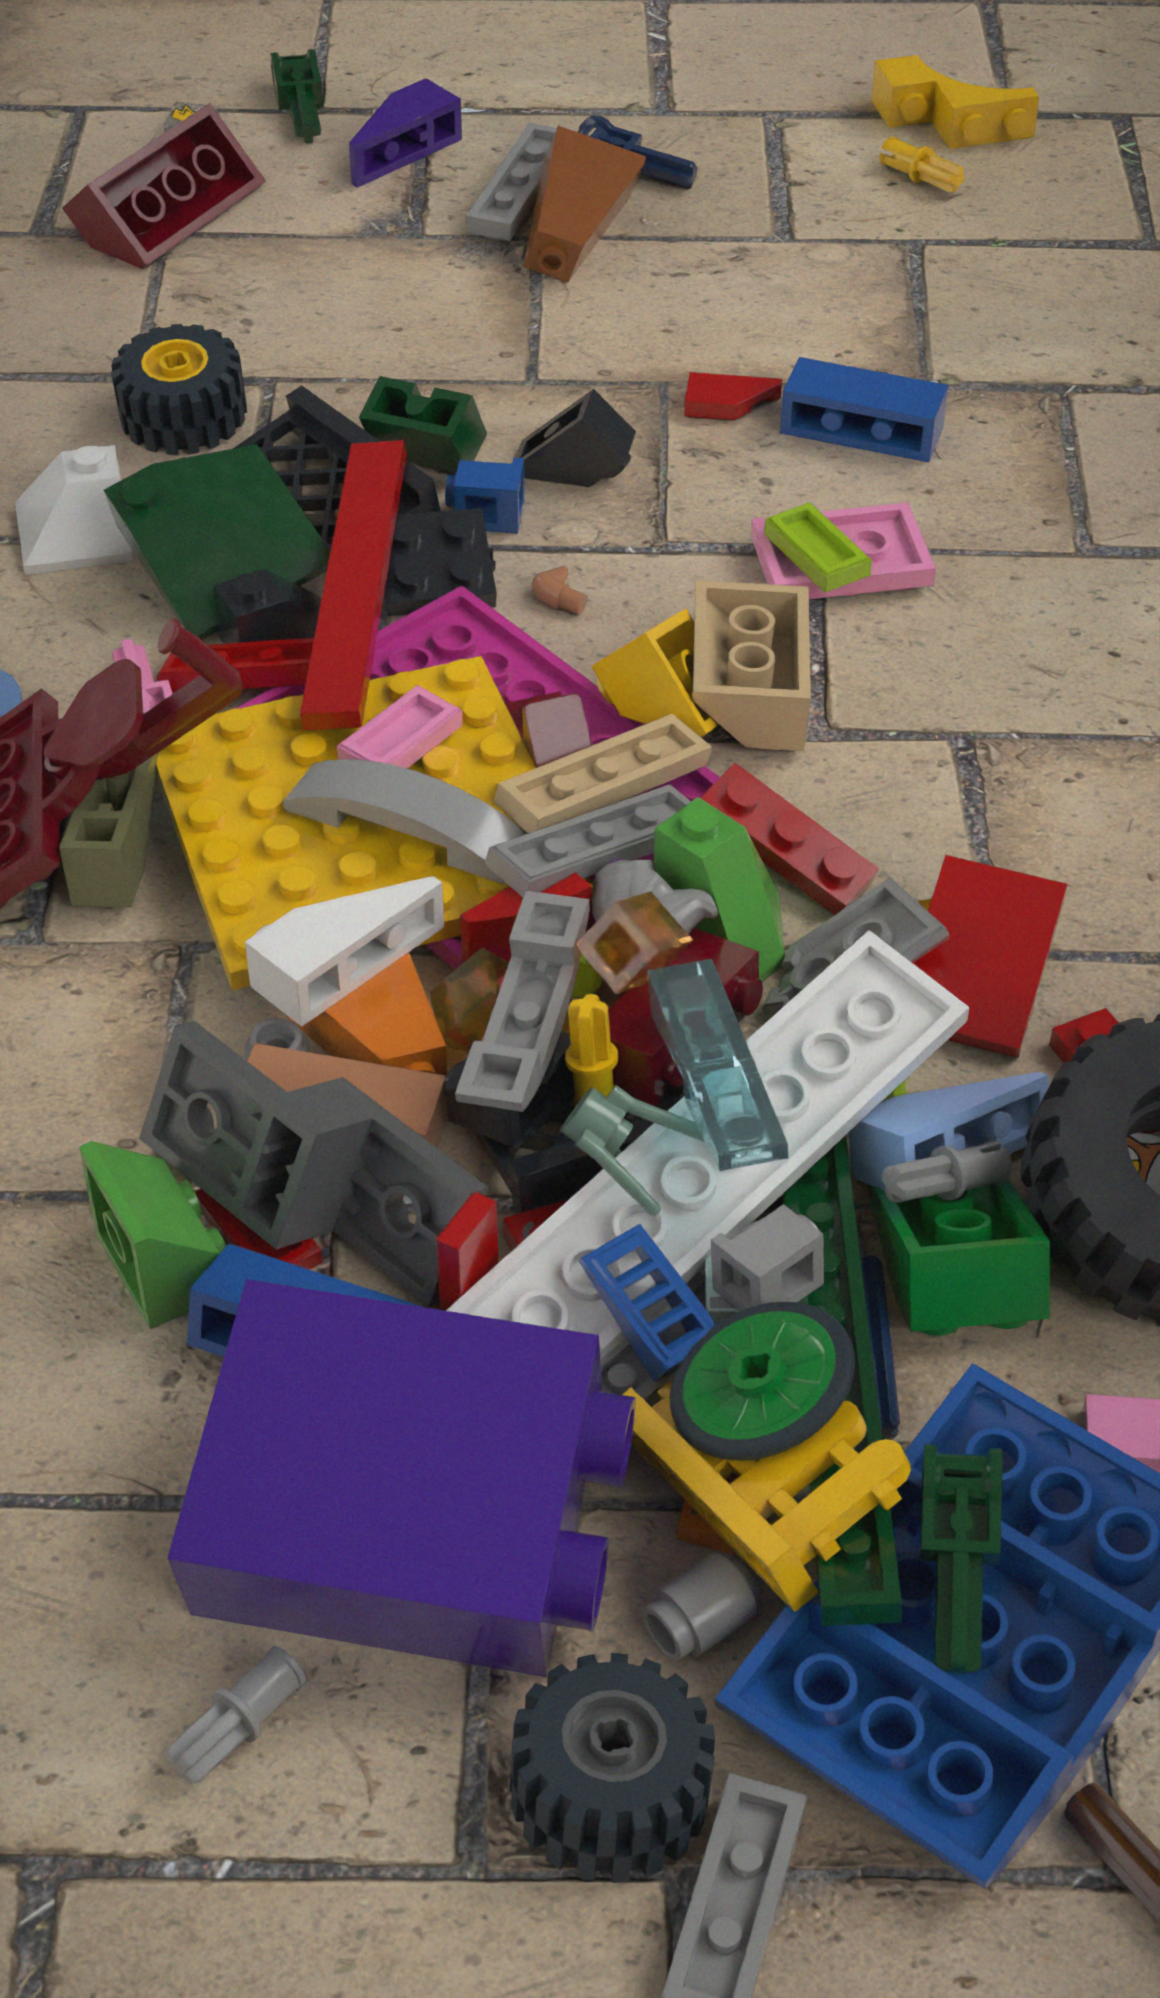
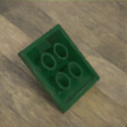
(211, 522)

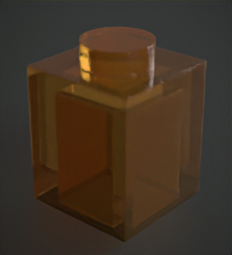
(631, 940)

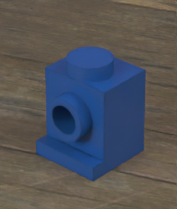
(489, 486)

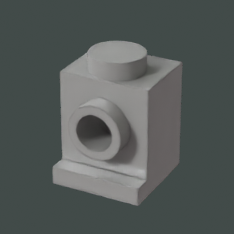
(769, 1260)

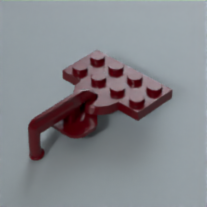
(104, 734)

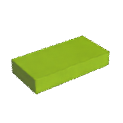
(817, 547)

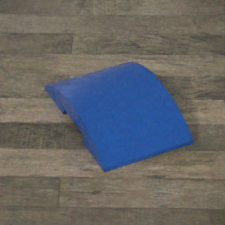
(1064, 1643)

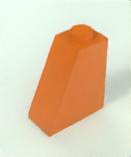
(383, 1023)

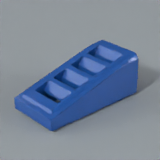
(643, 1336)

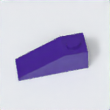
(405, 129)

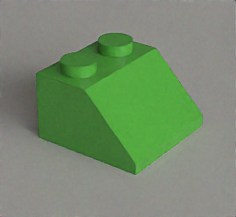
(148, 1228)

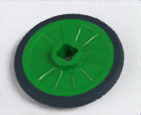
(762, 1381)

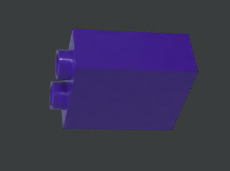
(401, 1479)

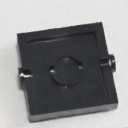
(437, 555)

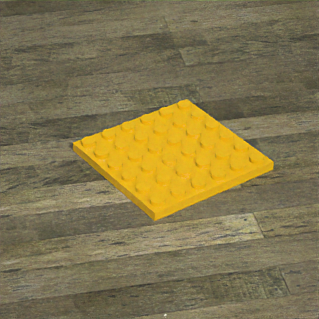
(262, 861)

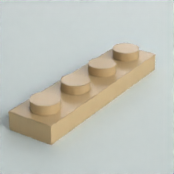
(603, 774)

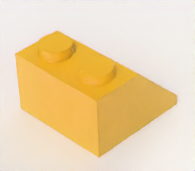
(655, 676)

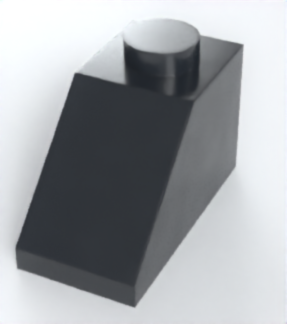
(579, 444)
(264, 608)

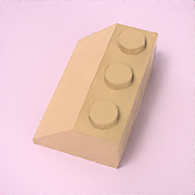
(753, 661)

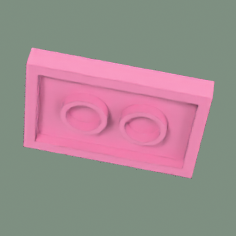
(882, 532)

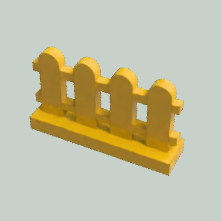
(768, 1487)

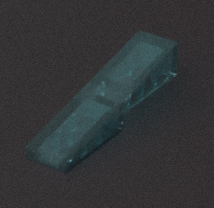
(716, 1066)

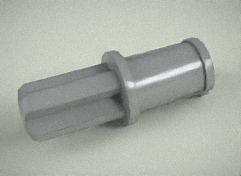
(948, 1172)
(235, 1715)

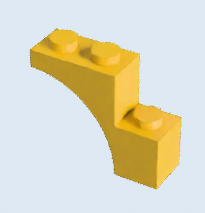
(962, 113)

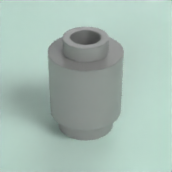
(701, 1606)

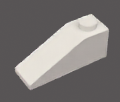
(339, 944)

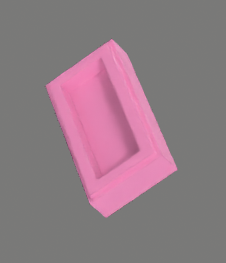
(403, 730)

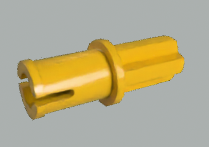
(922, 164)
(591, 1051)

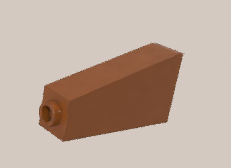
(577, 200)

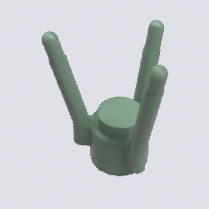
(600, 1129)

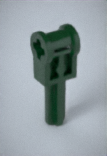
(299, 89)
(961, 1534)

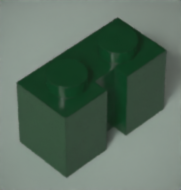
(434, 429)

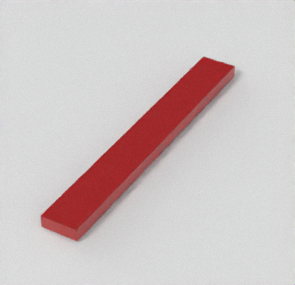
(354, 588)

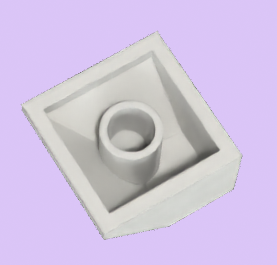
(67, 515)

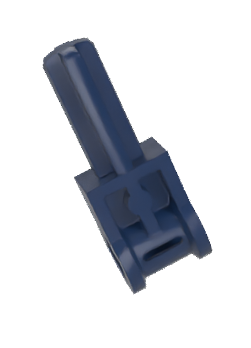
(656, 165)

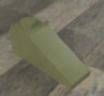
(109, 839)

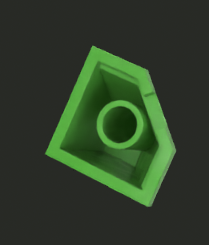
(716, 855)

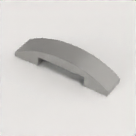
(405, 803)
(530, 1004)

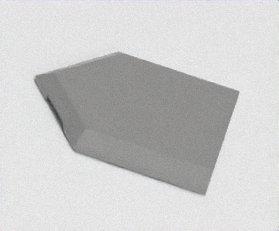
(884, 911)

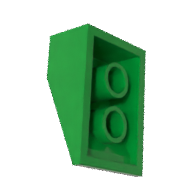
(964, 1259)

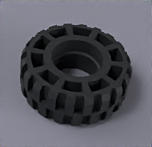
(1081, 1173)

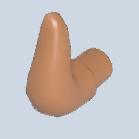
(552, 590)

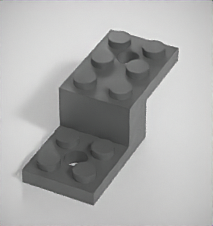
(305, 1159)

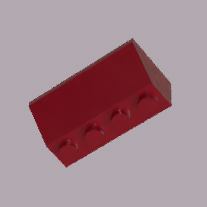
(165, 190)

